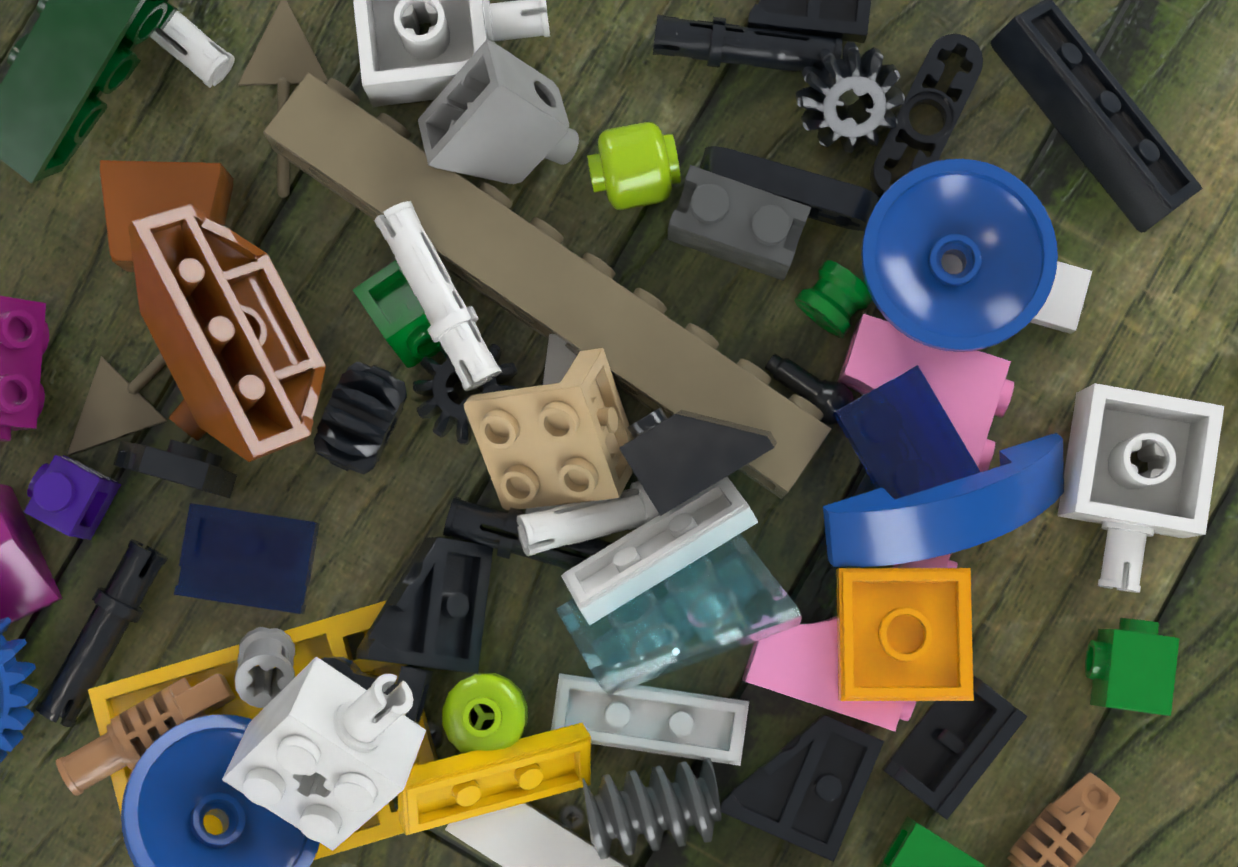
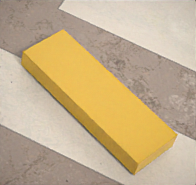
(495, 779)

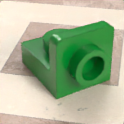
(397, 314)

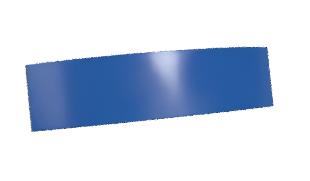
(948, 517)

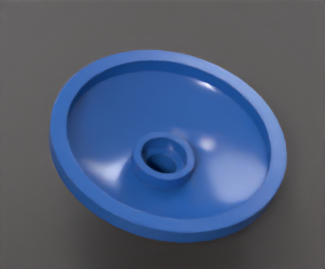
(984, 221)
(181, 783)

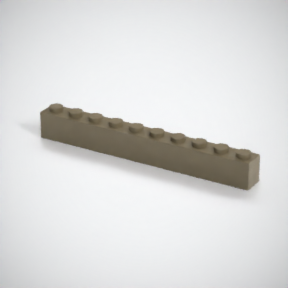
(540, 279)

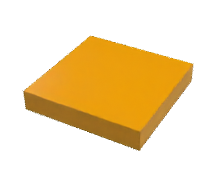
(904, 634)

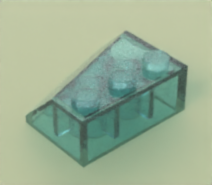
(685, 619)

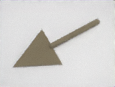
(282, 60)
(115, 407)

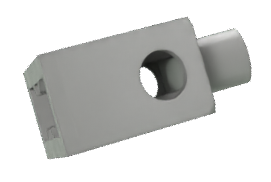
(497, 120)

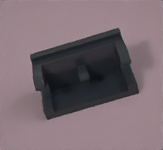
(953, 747)

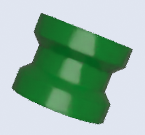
(834, 298)

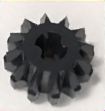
(869, 81)
(442, 389)
(360, 417)

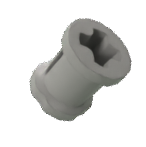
(267, 649)

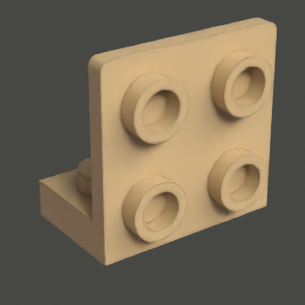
(555, 438)

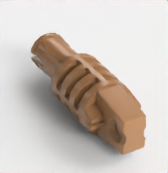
(139, 727)
(1066, 826)

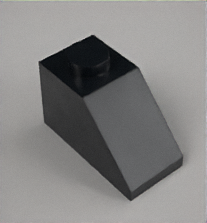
(689, 453)

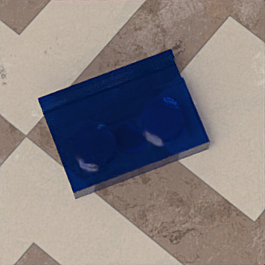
(905, 437)
(247, 558)

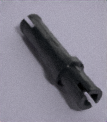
(737, 44)
(466, 522)
(102, 632)

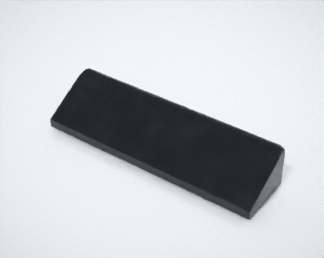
(1094, 114)

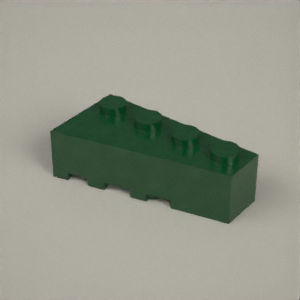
(62, 71)

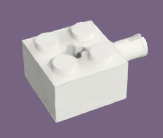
(414, 68)
(1104, 487)
(328, 752)

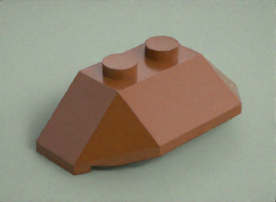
(226, 331)

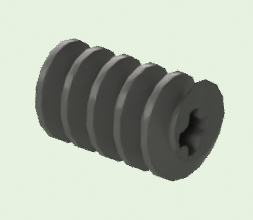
(653, 808)

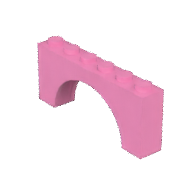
(971, 391)

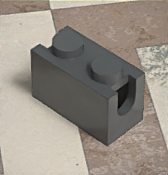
(737, 223)

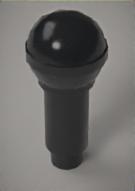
(824, 394)

